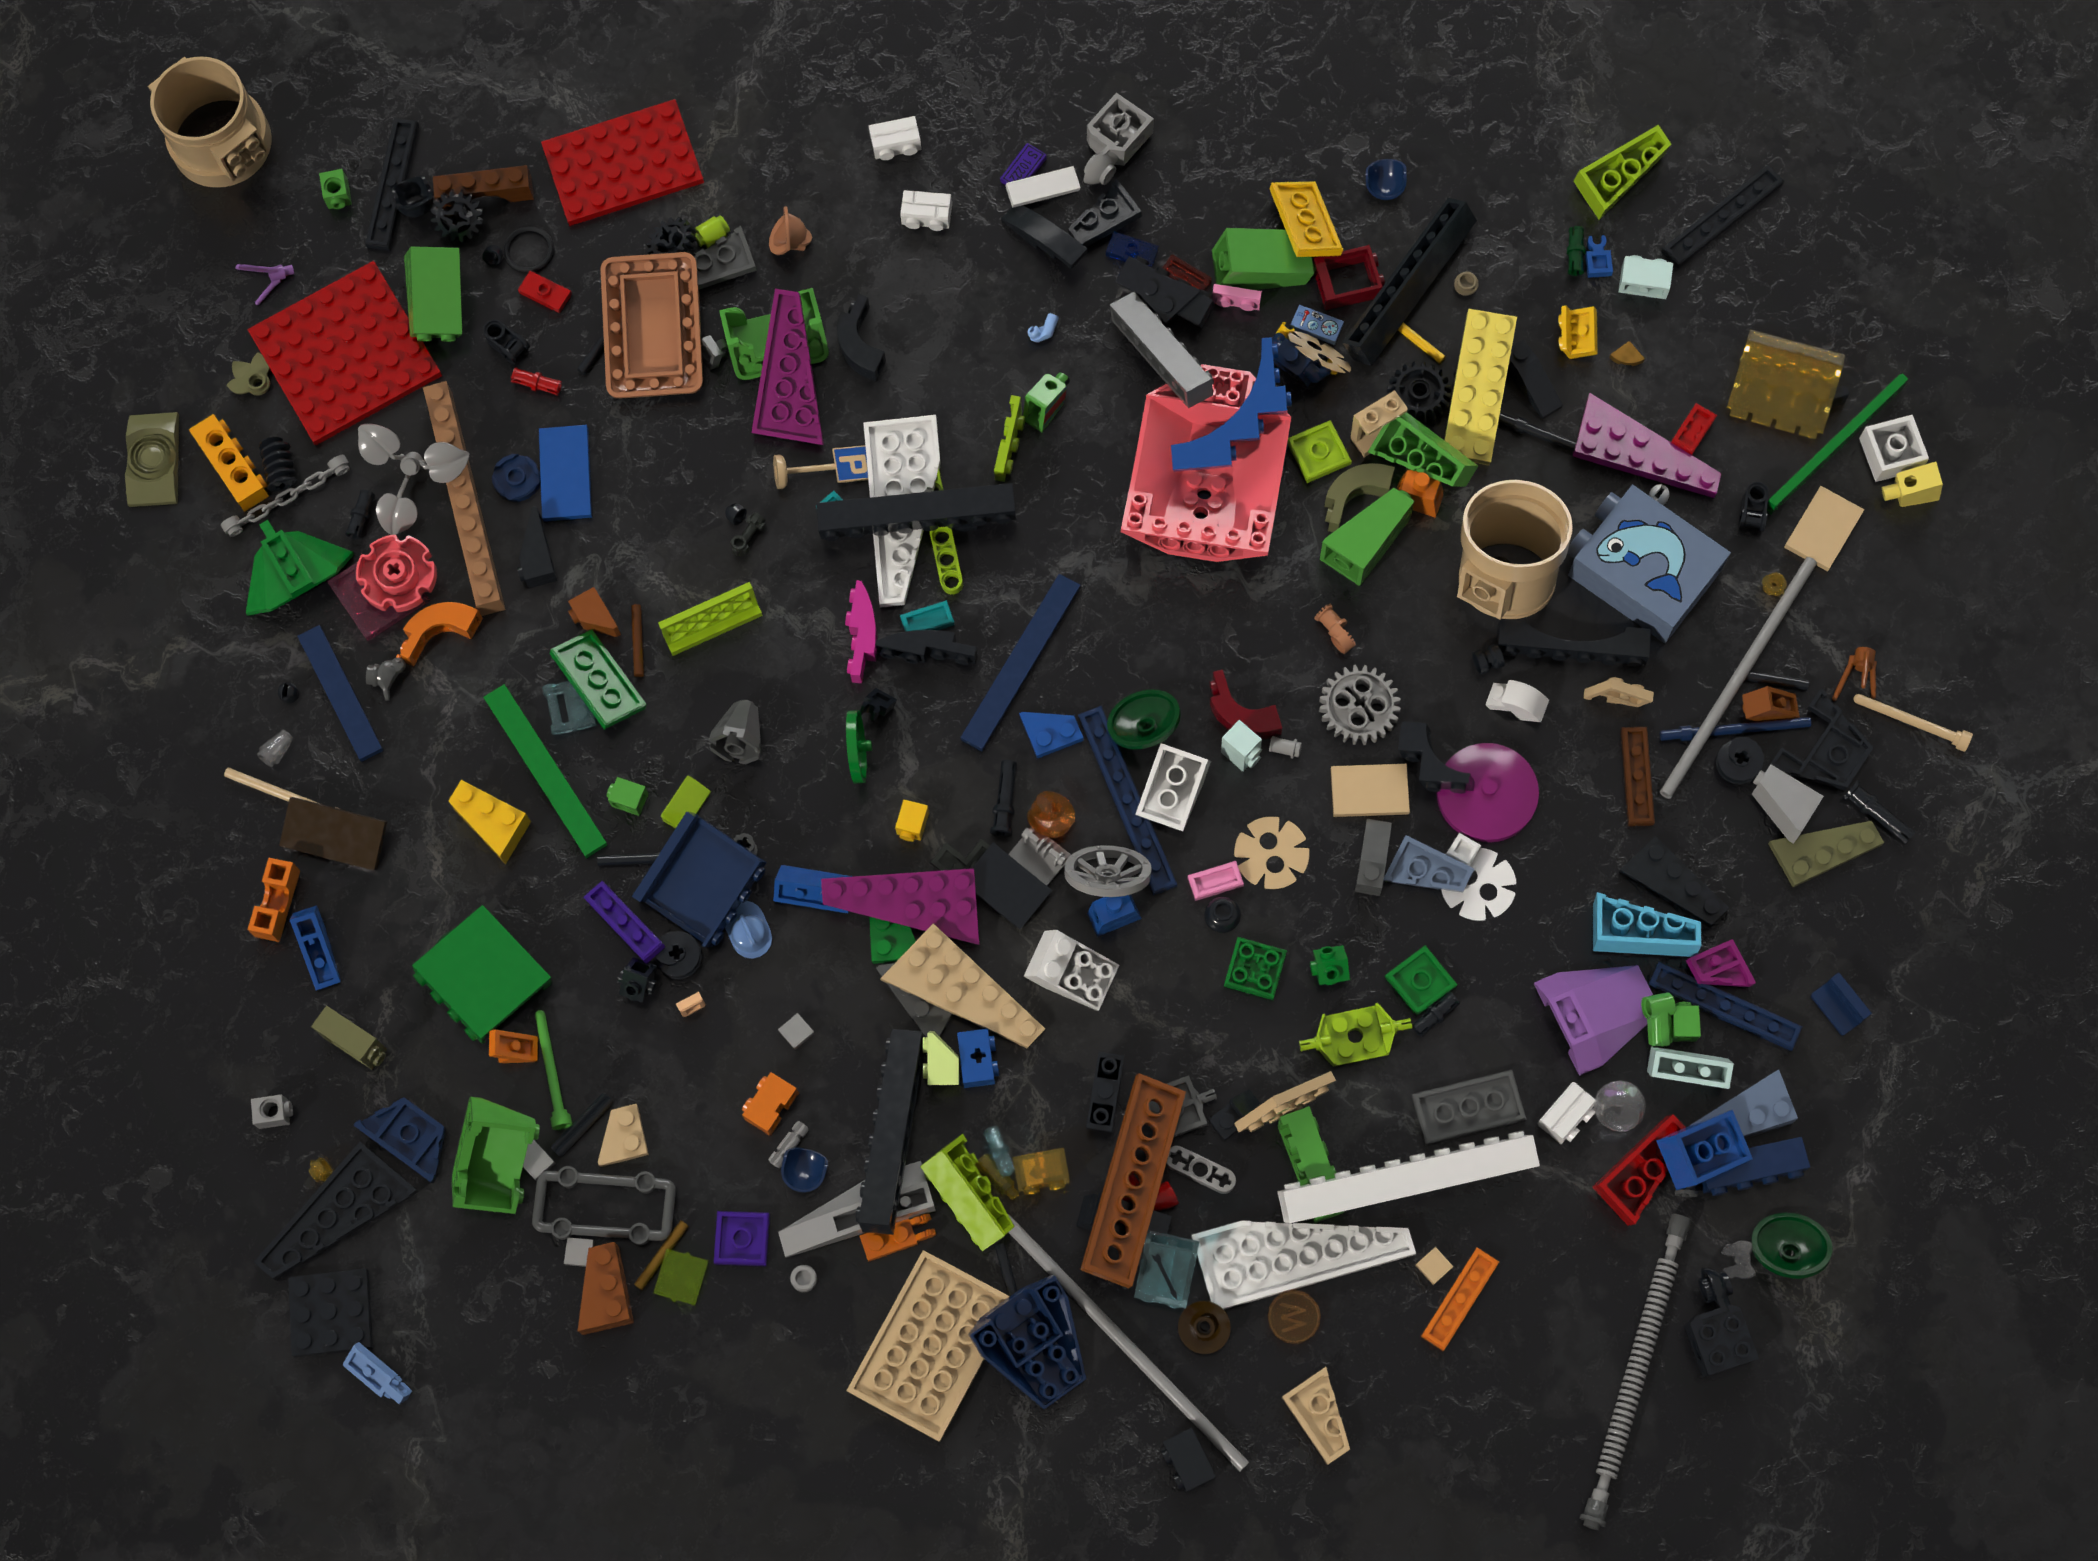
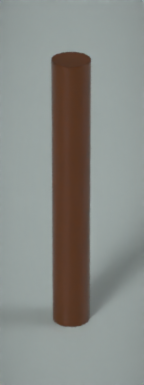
(637, 640)

